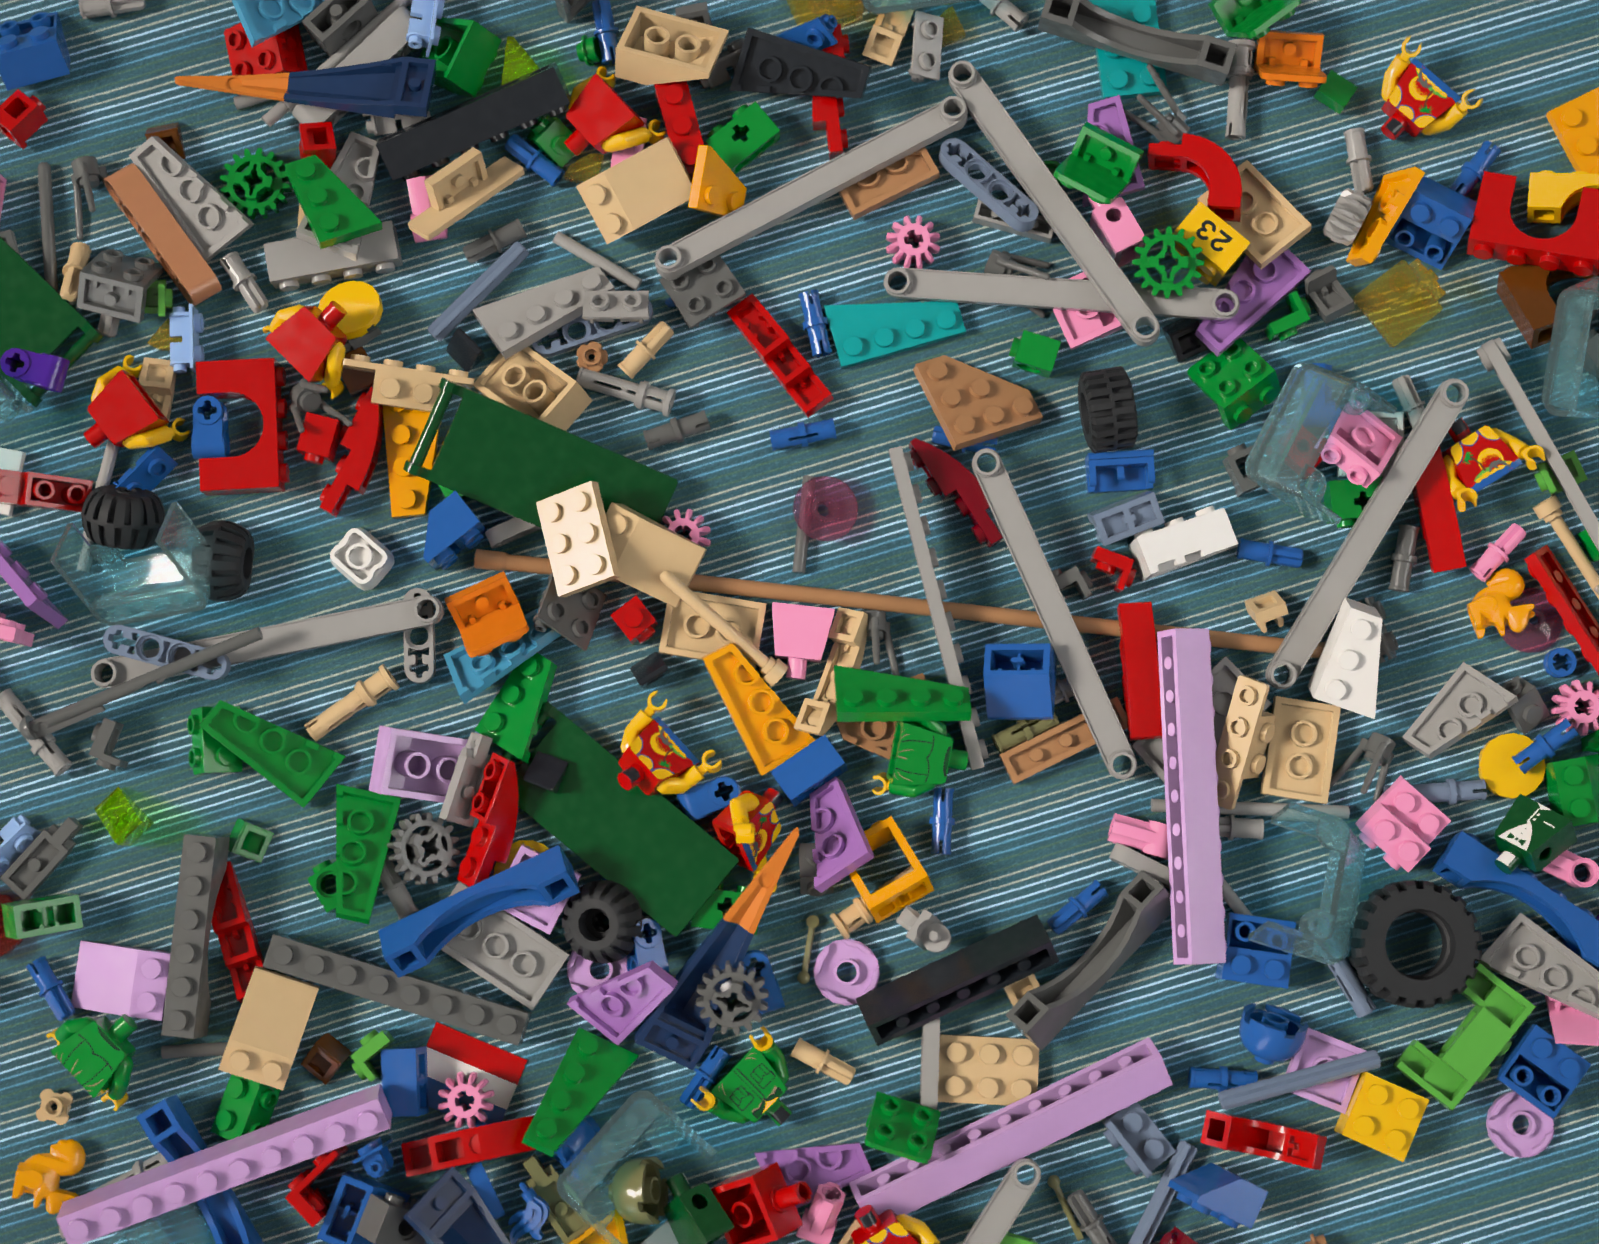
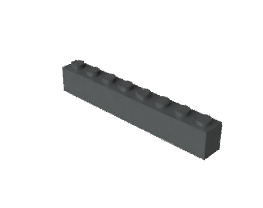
(405, 993)

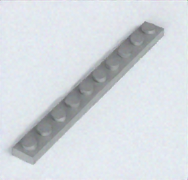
(935, 593)

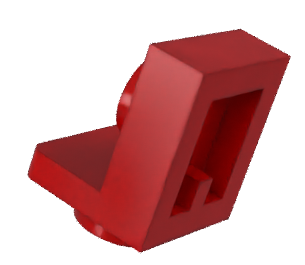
(1109, 562)

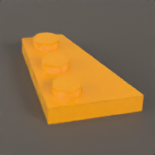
(1386, 208)

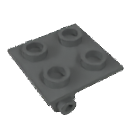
(703, 291)
(571, 615)

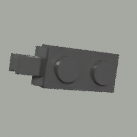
(41, 858)

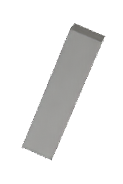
(985, 216)

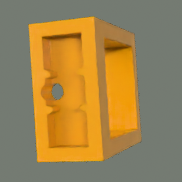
(903, 890)

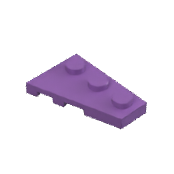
(1110, 117)
(28, 591)
(838, 835)
(624, 1001)
(819, 1164)

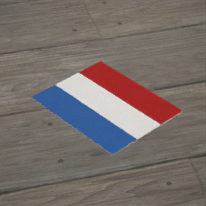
(454, 1052)

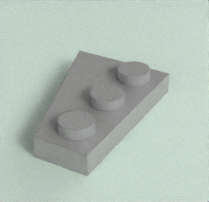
(1457, 710)

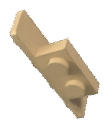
(461, 189)
(403, 386)
(1243, 739)

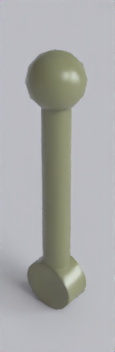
(812, 922)
(1054, 1182)

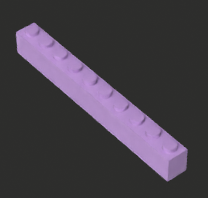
(1191, 796)
(1016, 1130)
(225, 1165)

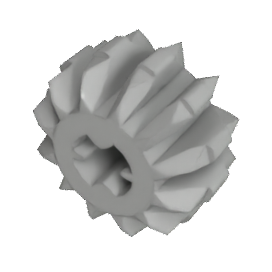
(1347, 216)

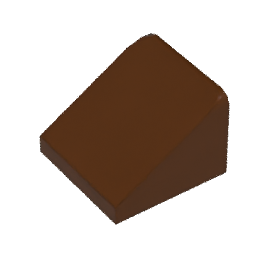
(170, 135)
(355, 379)
(326, 1058)

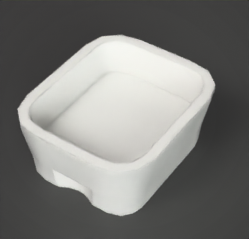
(362, 558)

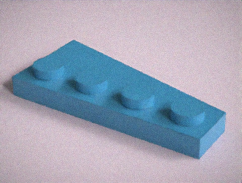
(270, 17)
(478, 673)

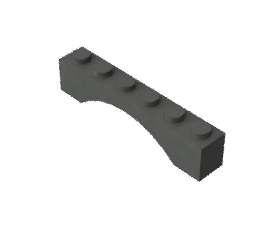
(1183, 53)
(187, 988)
(1051, 1006)

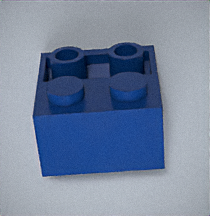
(33, 50)
(1432, 223)
(450, 530)
(1020, 681)
(1250, 960)
(1541, 1069)
(1220, 1194)
(348, 1208)

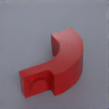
(1209, 164)
(1263, 1139)

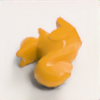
(1493, 606)
(42, 1174)

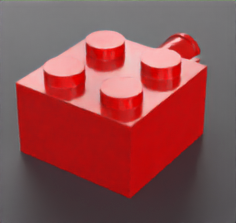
(761, 1205)

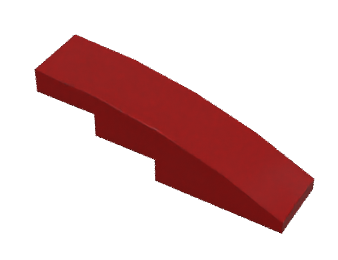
(780, 355)
(1438, 517)
(1140, 670)
(236, 932)

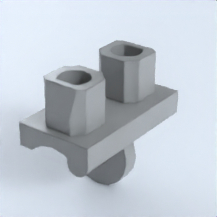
(925, 930)

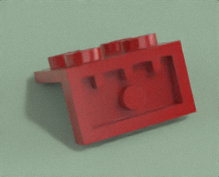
(276, 55)
(309, 1202)

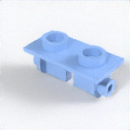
(424, 32)
(187, 326)
(17, 837)

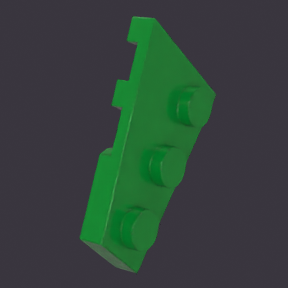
(329, 204)
(516, 708)

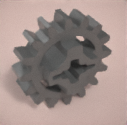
(411, 855)
(744, 1002)

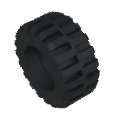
(1457, 936)

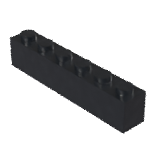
(474, 121)
(957, 980)

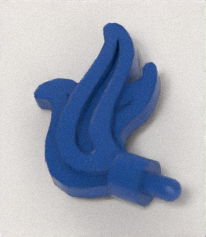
(531, 1218)

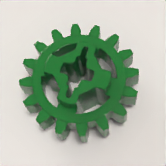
(256, 170)
(1152, 262)

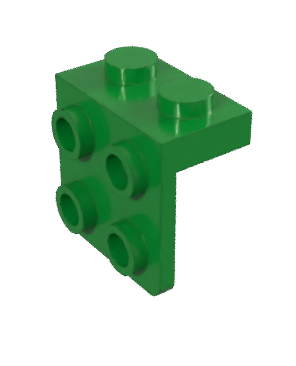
(1251, 17)
(1099, 165)
(1236, 382)
(902, 1128)

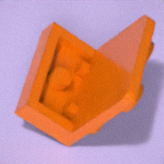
(1290, 57)
(487, 615)

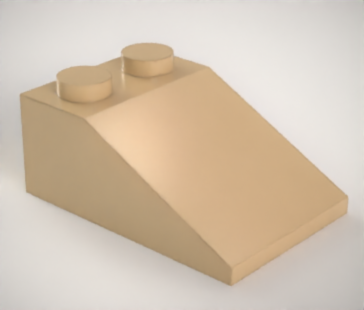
(667, 48)
(637, 190)
(534, 387)
(647, 550)
(269, 1028)

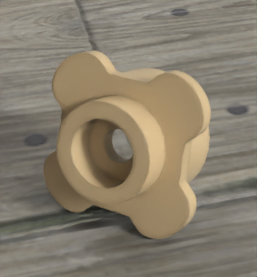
(63, 1103)

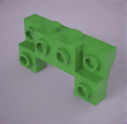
(1472, 1045)

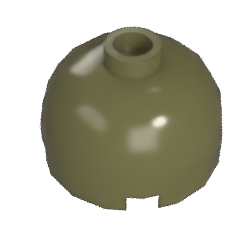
(639, 1191)

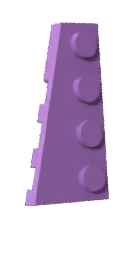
(1257, 293)

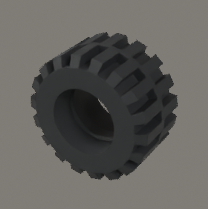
(1107, 409)

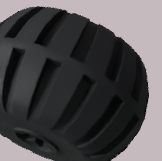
(122, 517)
(228, 558)
(585, 924)

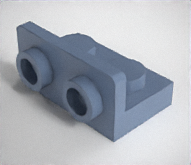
(1138, 1138)

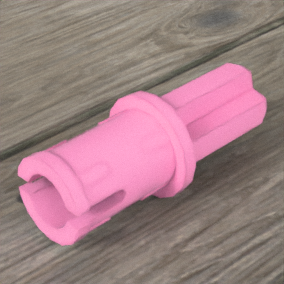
(1497, 552)

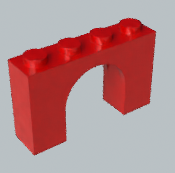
(1498, 238)
(263, 466)

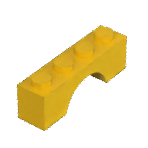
(1555, 194)

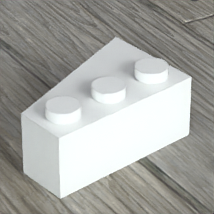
(1182, 542)
(1350, 660)

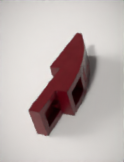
(950, 477)

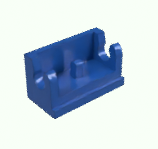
(1120, 471)
(809, 770)
(405, 1080)

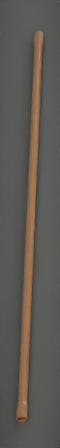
(502, 561)

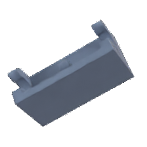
(1126, 517)

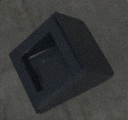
(1183, 339)
(464, 350)
(649, 669)
(546, 772)

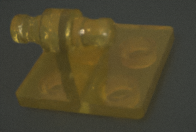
(1401, 300)

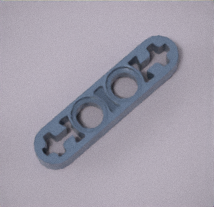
(983, 187)
(593, 333)
(166, 653)

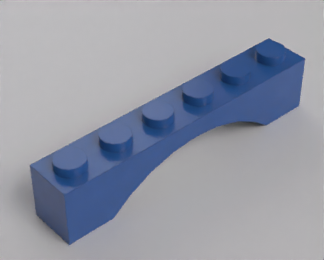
(1472, 865)
(422, 935)
(175, 1137)

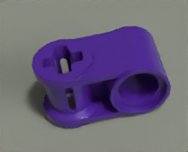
(39, 369)

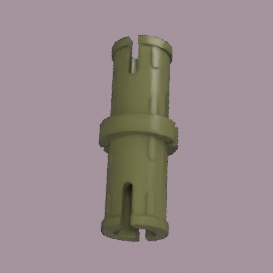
(1021, 732)

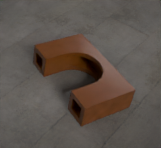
(1528, 302)

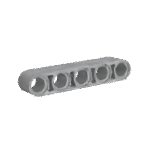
(383, 43)

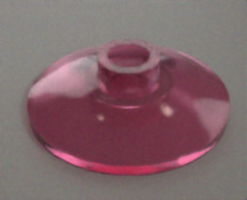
(836, 497)
(1538, 636)

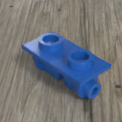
(814, 33)
(150, 470)
(376, 1158)

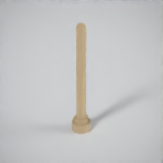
(1551, 512)
(770, 668)

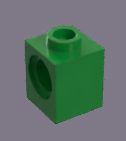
(1034, 353)
(317, 882)

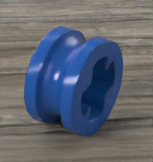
(1558, 652)

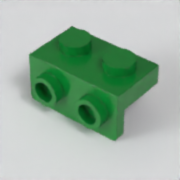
(206, 752)
(244, 1107)

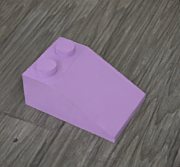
(414, 763)
(121, 980)

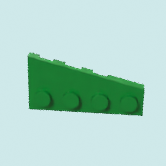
(888, 697)
(279, 755)
(362, 837)
(582, 1080)

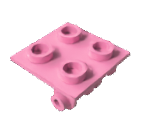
(1572, 1025)

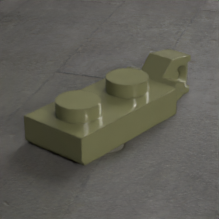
(561, 1216)

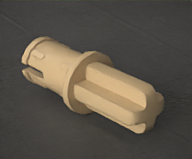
(77, 260)
(646, 349)
(823, 1062)

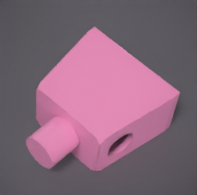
(1117, 230)
(800, 635)

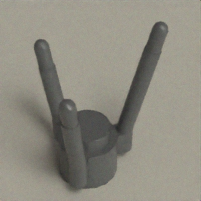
(1169, 126)
(86, 176)
(1006, 263)
(306, 398)
(876, 629)
(1378, 752)

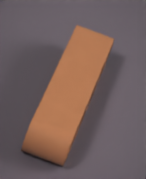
(162, 234)

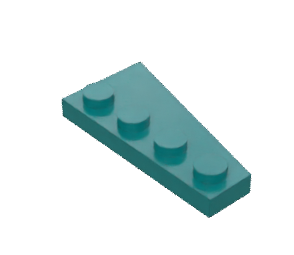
(885, 329)

